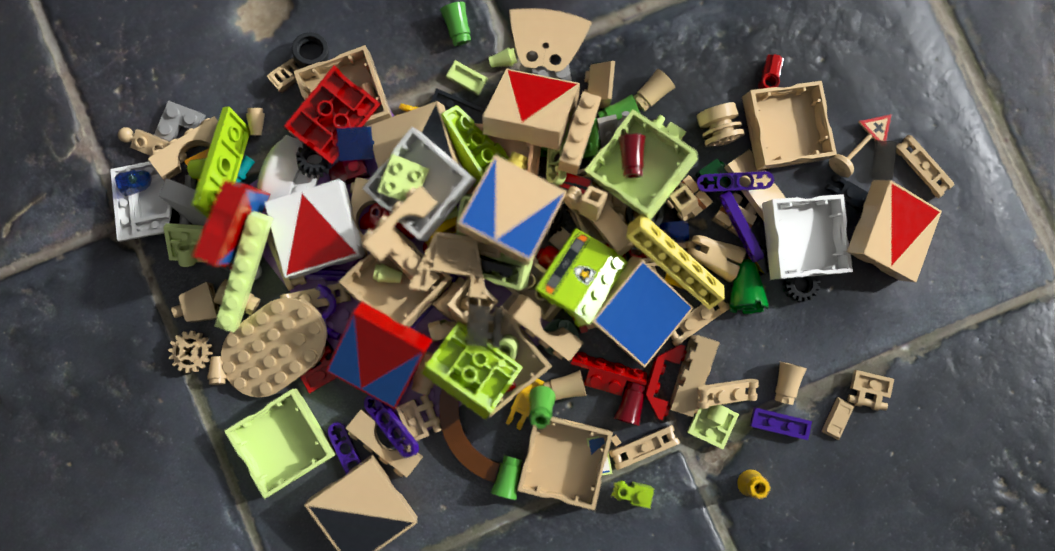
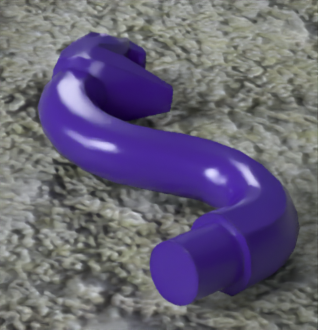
(326, 293)

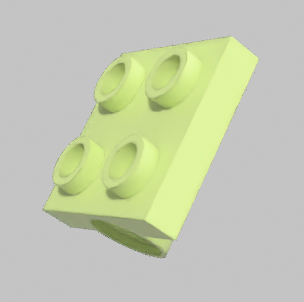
(400, 177)
(182, 242)
(713, 425)

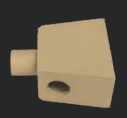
(197, 304)

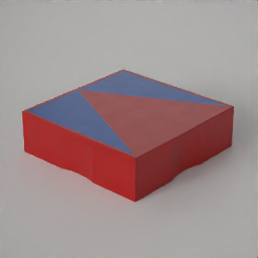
(227, 222)
(378, 354)

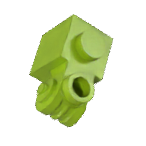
(636, 494)

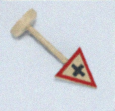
(877, 130)

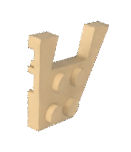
(454, 256)

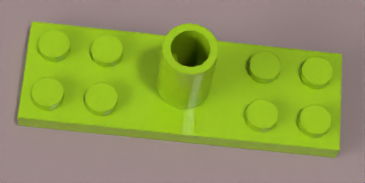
(222, 160)

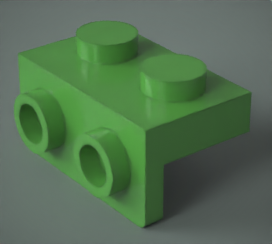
(593, 144)

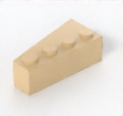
(693, 374)

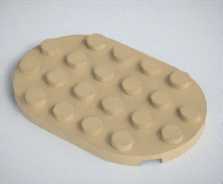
(274, 347)

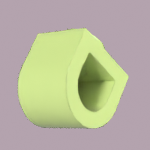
(509, 346)

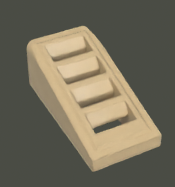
(279, 73)

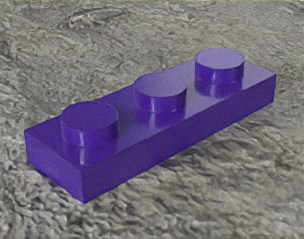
(780, 423)

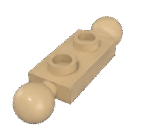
(144, 141)

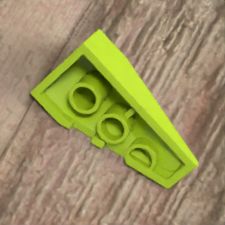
(470, 143)

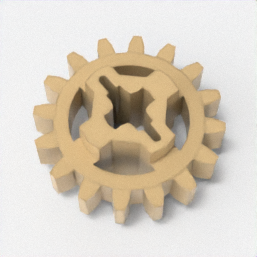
(183, 355)

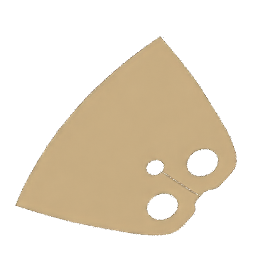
(539, 26)

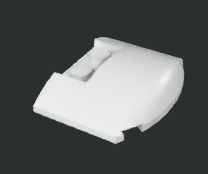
(280, 170)
(142, 212)

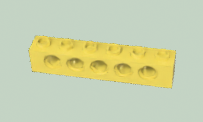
(675, 261)

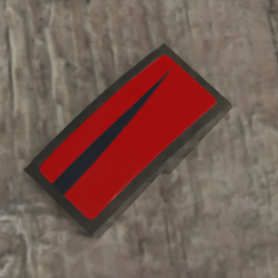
(579, 181)

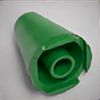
(748, 290)

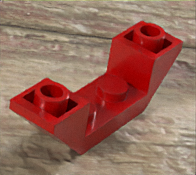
(658, 368)

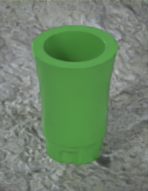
(456, 22)
(627, 104)
(541, 405)
(507, 478)

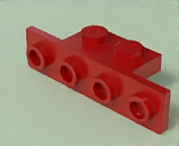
(608, 375)

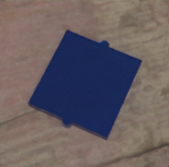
(355, 143)

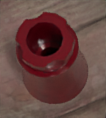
(632, 154)
(631, 404)

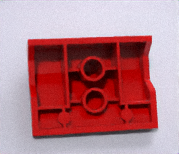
(331, 105)

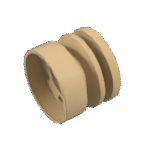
(720, 124)

